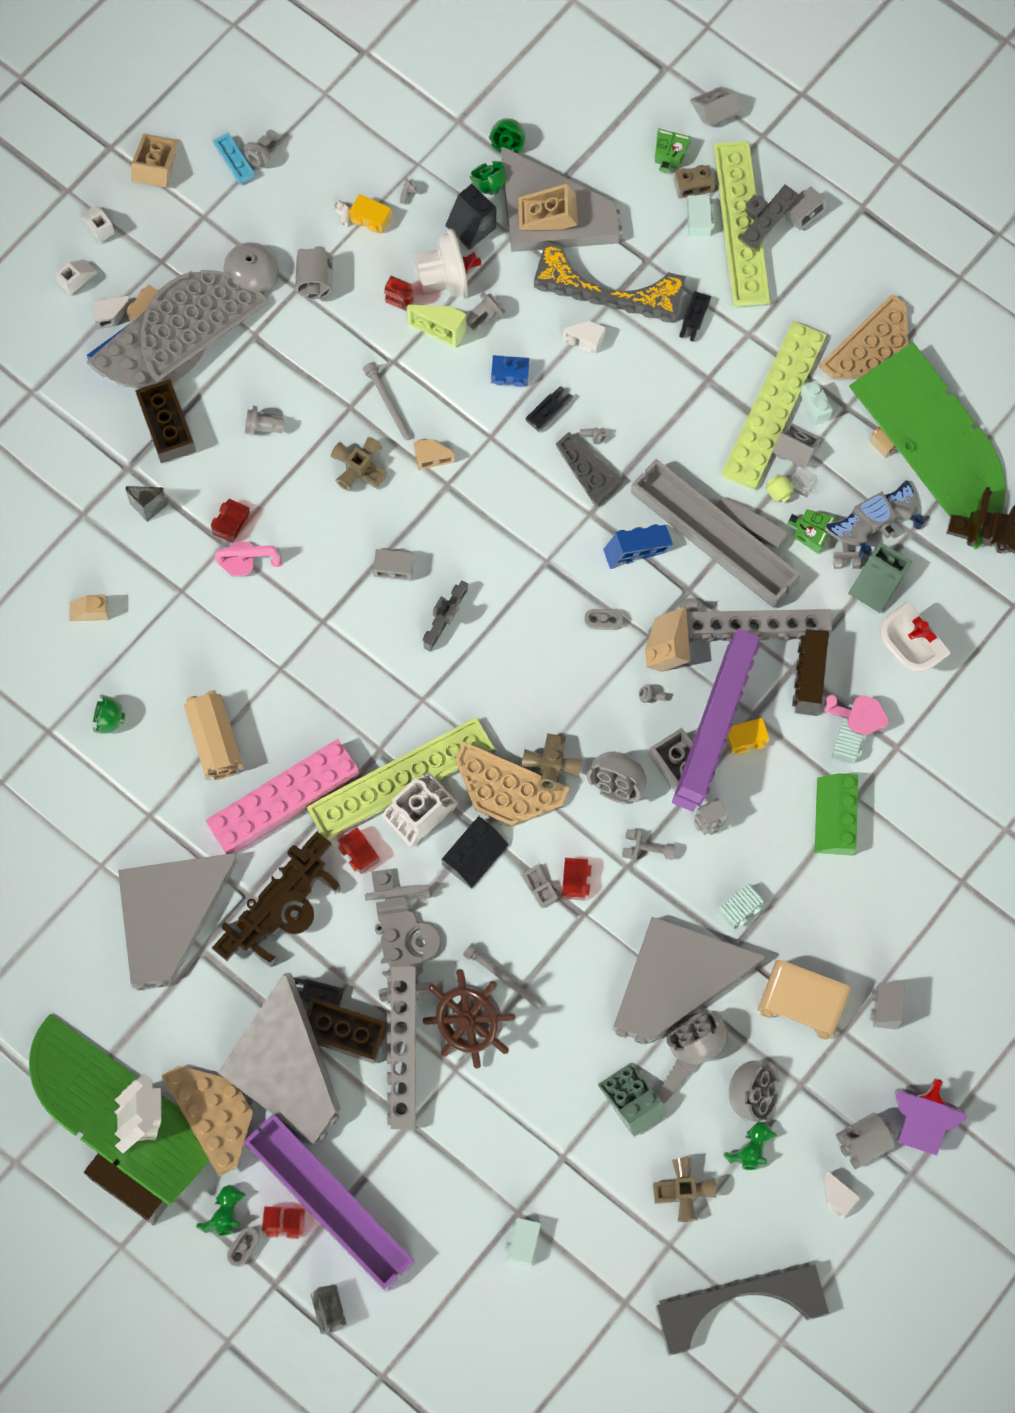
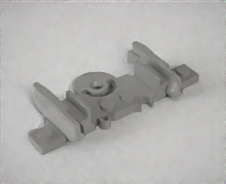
(397, 927)

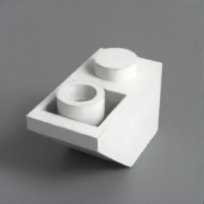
(98, 223)
(74, 275)
(110, 311)
(585, 335)
(839, 1196)

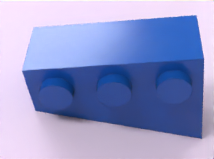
(637, 543)

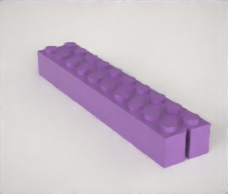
(716, 720)
(329, 1202)

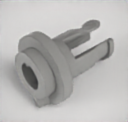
(259, 152)
(484, 311)
(262, 422)

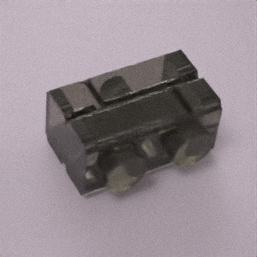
(328, 1309)

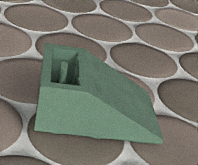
(880, 577)
(633, 1099)

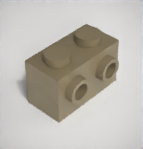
(694, 181)

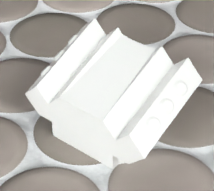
(419, 808)
(138, 1113)

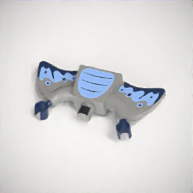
(875, 516)

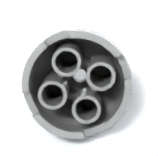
(252, 267)
(617, 777)
(703, 1047)
(748, 1085)

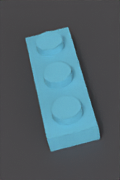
(234, 158)

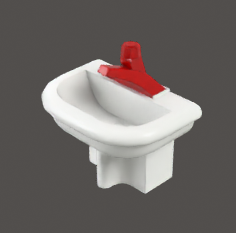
(445, 267)
(912, 639)

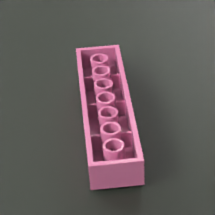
(282, 797)

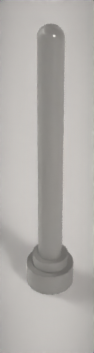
(371, 370)
(474, 954)

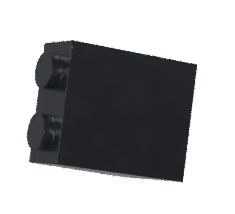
(472, 217)

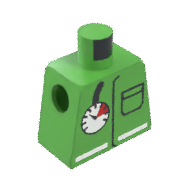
(670, 149)
(811, 528)

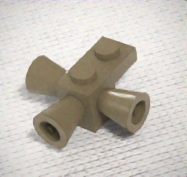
(359, 464)
(551, 762)
(683, 1190)

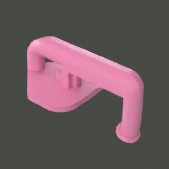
(239, 557)
(864, 716)

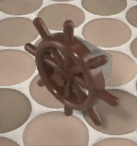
(475, 1013)

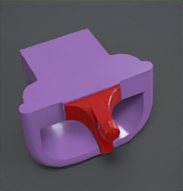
(926, 1118)

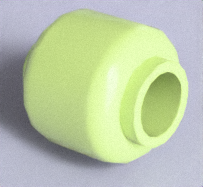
(779, 488)

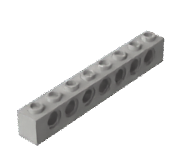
(762, 618)
(408, 975)

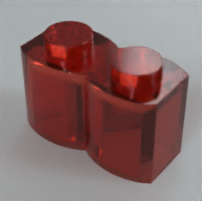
(398, 293)
(230, 520)
(358, 850)
(575, 879)
(283, 1221)

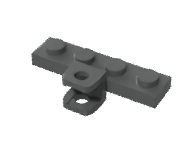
(766, 215)
(444, 613)

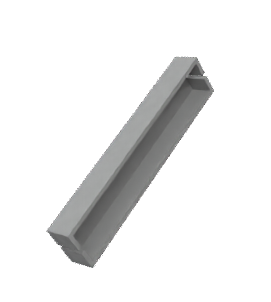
(715, 533)

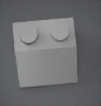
(716, 105)
(796, 445)
(888, 1005)

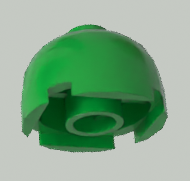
(507, 134)
(489, 178)
(108, 715)

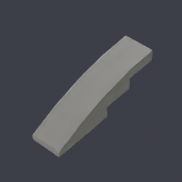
(753, 523)

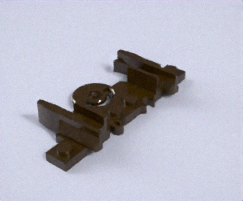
(995, 527)
(265, 915)

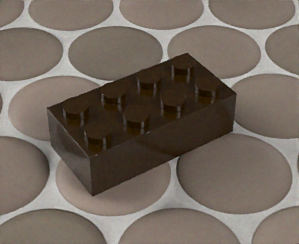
(165, 420)
(810, 672)
(346, 1030)
(125, 1189)

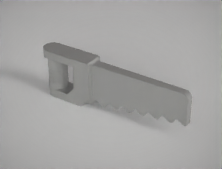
(674, 1080)

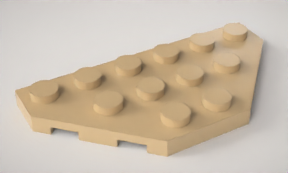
(871, 343)
(504, 788)
(214, 1113)

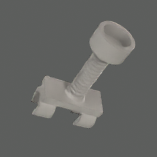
(846, 554)
(629, 853)

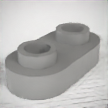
(603, 617)
(243, 1247)

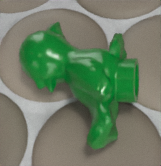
(751, 1153)
(224, 1218)

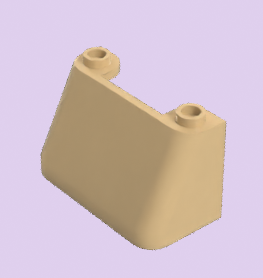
(804, 998)

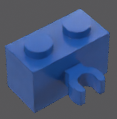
(510, 370)

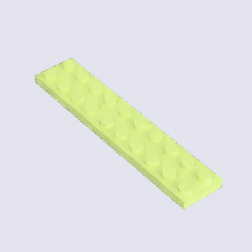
(735, 189)
(773, 405)
(376, 790)

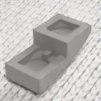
(539, 886)

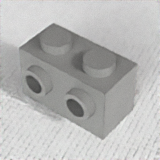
(806, 208)
(393, 564)
(710, 817)

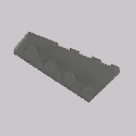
(589, 470)

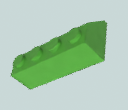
(836, 814)

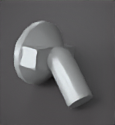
(409, 187)
(598, 435)
(691, 605)
(647, 693)

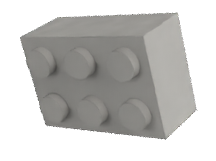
(671, 756)

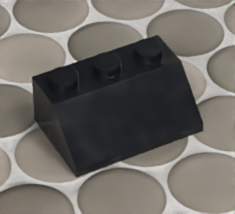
(474, 852)

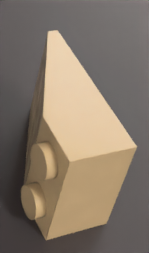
(154, 160)
(548, 209)
(668, 641)

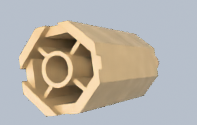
(213, 735)

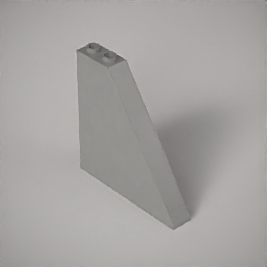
(595, 213)
(166, 911)
(676, 977)
(282, 1065)

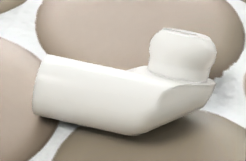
(343, 210)

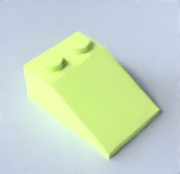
(438, 321)

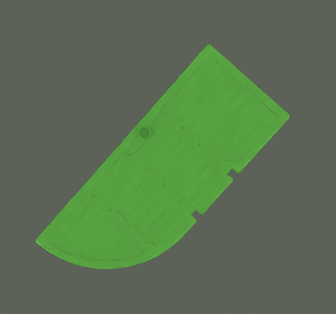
(933, 433)
(79, 1092)

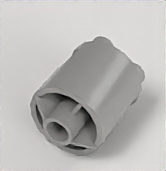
(314, 273)
(866, 1139)

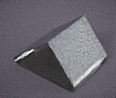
(146, 500)

